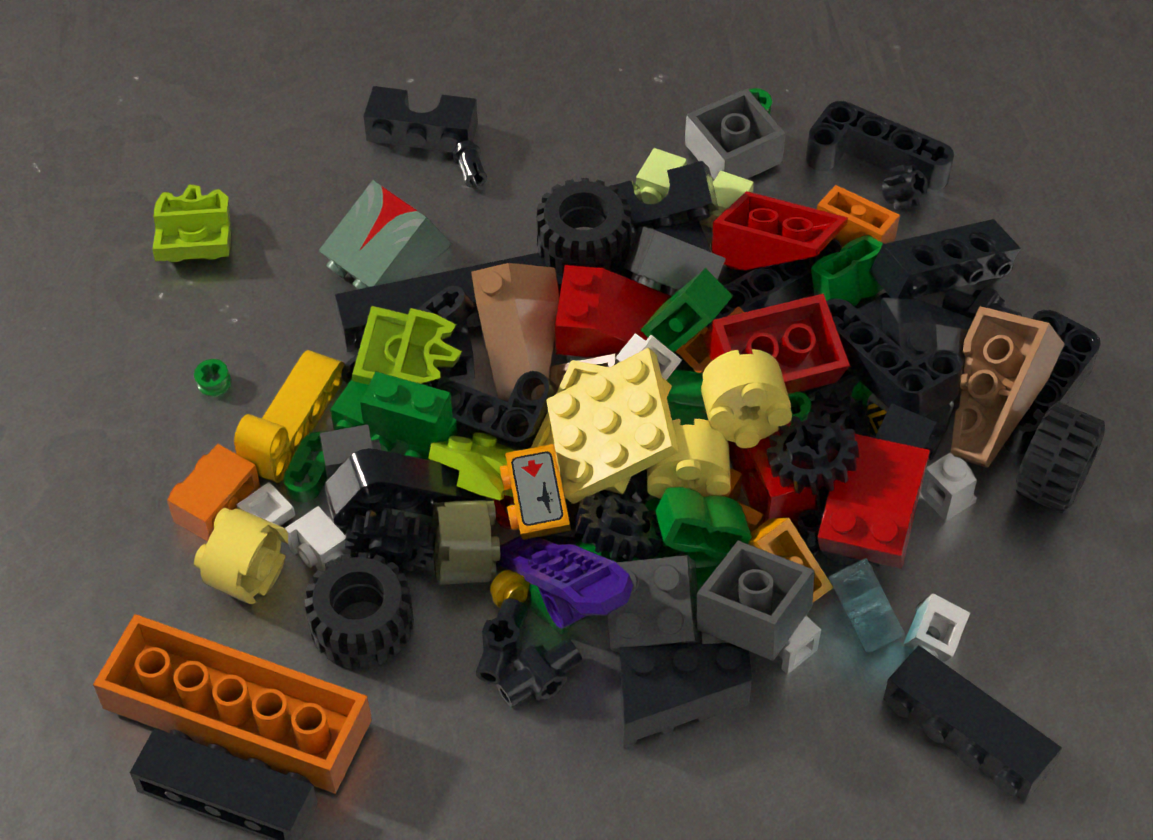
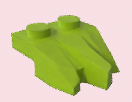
(192, 225)
(404, 346)
(478, 463)

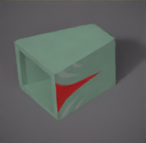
(382, 240)

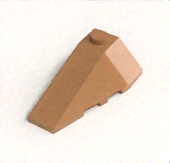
(517, 322)
(1002, 375)

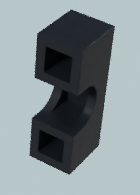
(392, 122)
(689, 196)

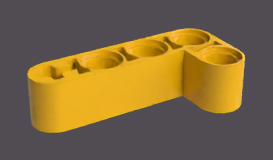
(290, 417)

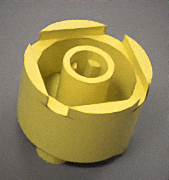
(745, 397)
(699, 465)
(242, 555)

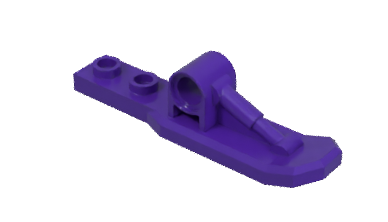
(568, 578)

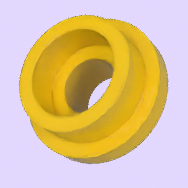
(509, 586)

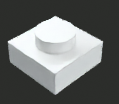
(268, 504)

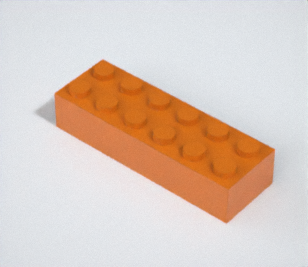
(234, 701)

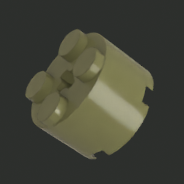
(464, 542)

